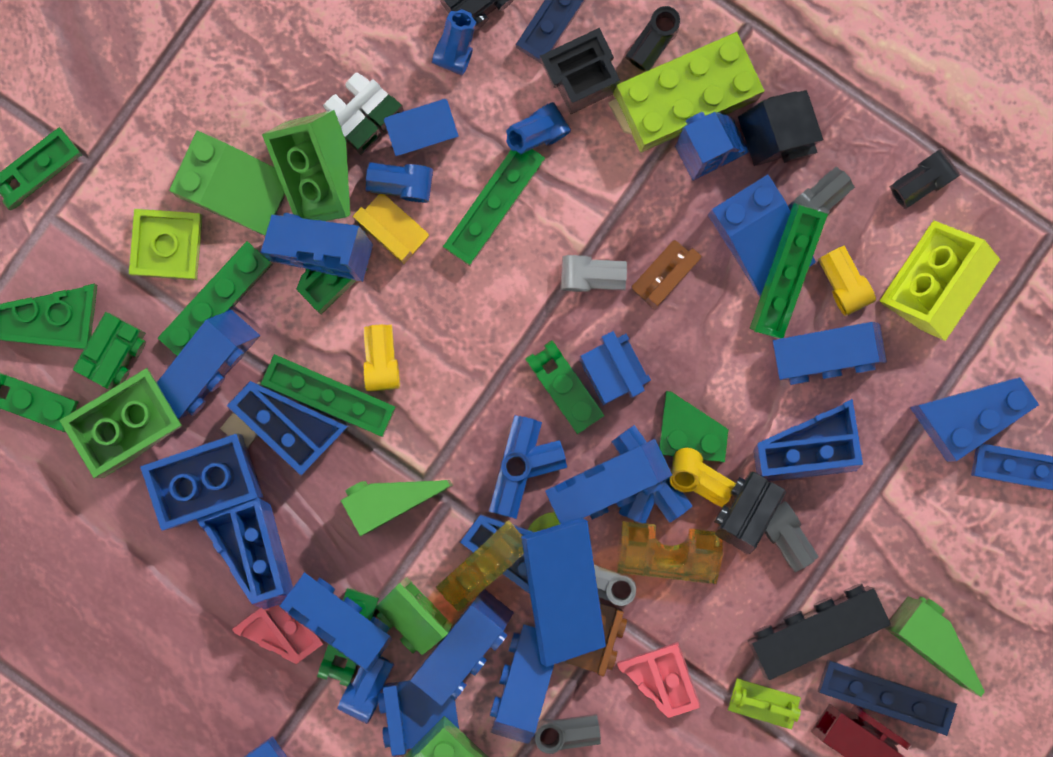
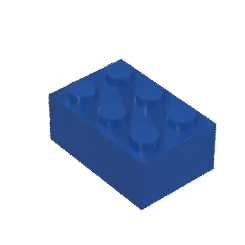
(201, 481)

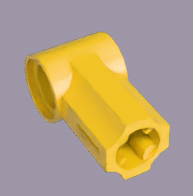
(850, 289)
(381, 367)
(692, 474)

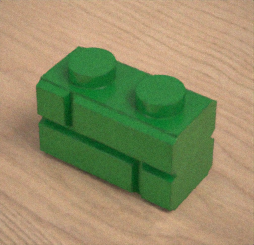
(110, 351)

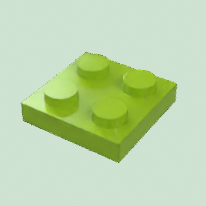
(165, 244)

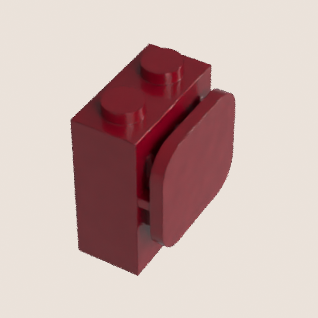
(858, 736)

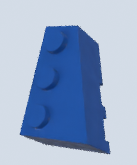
(337, 621)

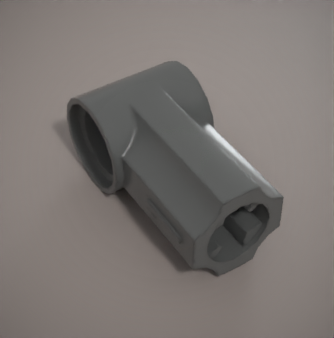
(826, 192)
(787, 535)
(572, 733)

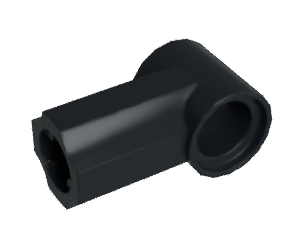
(653, 40)
(929, 175)

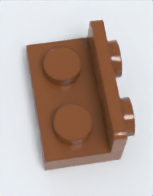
(665, 273)
(605, 657)

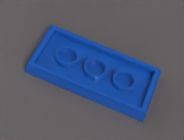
(563, 591)

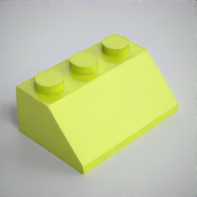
(940, 279)

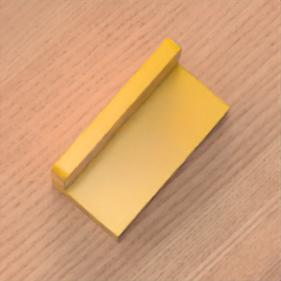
(391, 227)

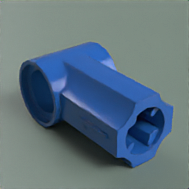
(454, 48)
(541, 127)
(408, 182)
(362, 695)

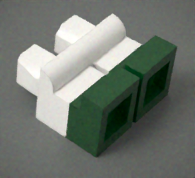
(369, 100)

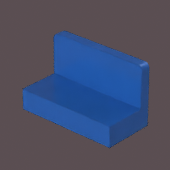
(421, 127)

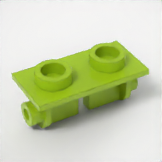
(765, 704)

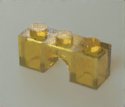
(693, 560)
(482, 566)

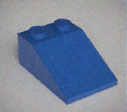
(753, 228)

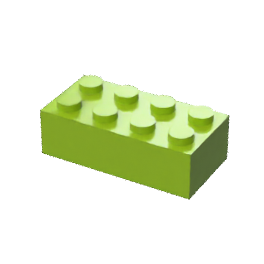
(704, 80)

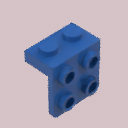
(410, 715)

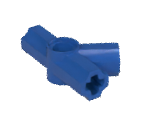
(536, 460)
(669, 500)

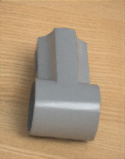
(584, 274)
(606, 578)

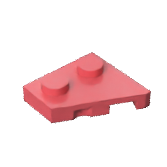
(279, 633)
(664, 679)

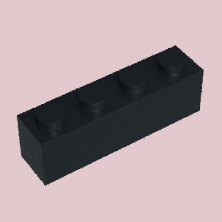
(819, 631)

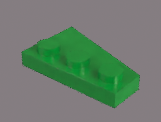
(51, 319)

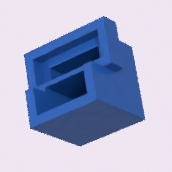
(614, 369)

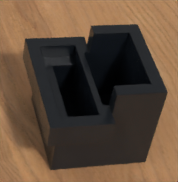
(582, 70)
(781, 128)

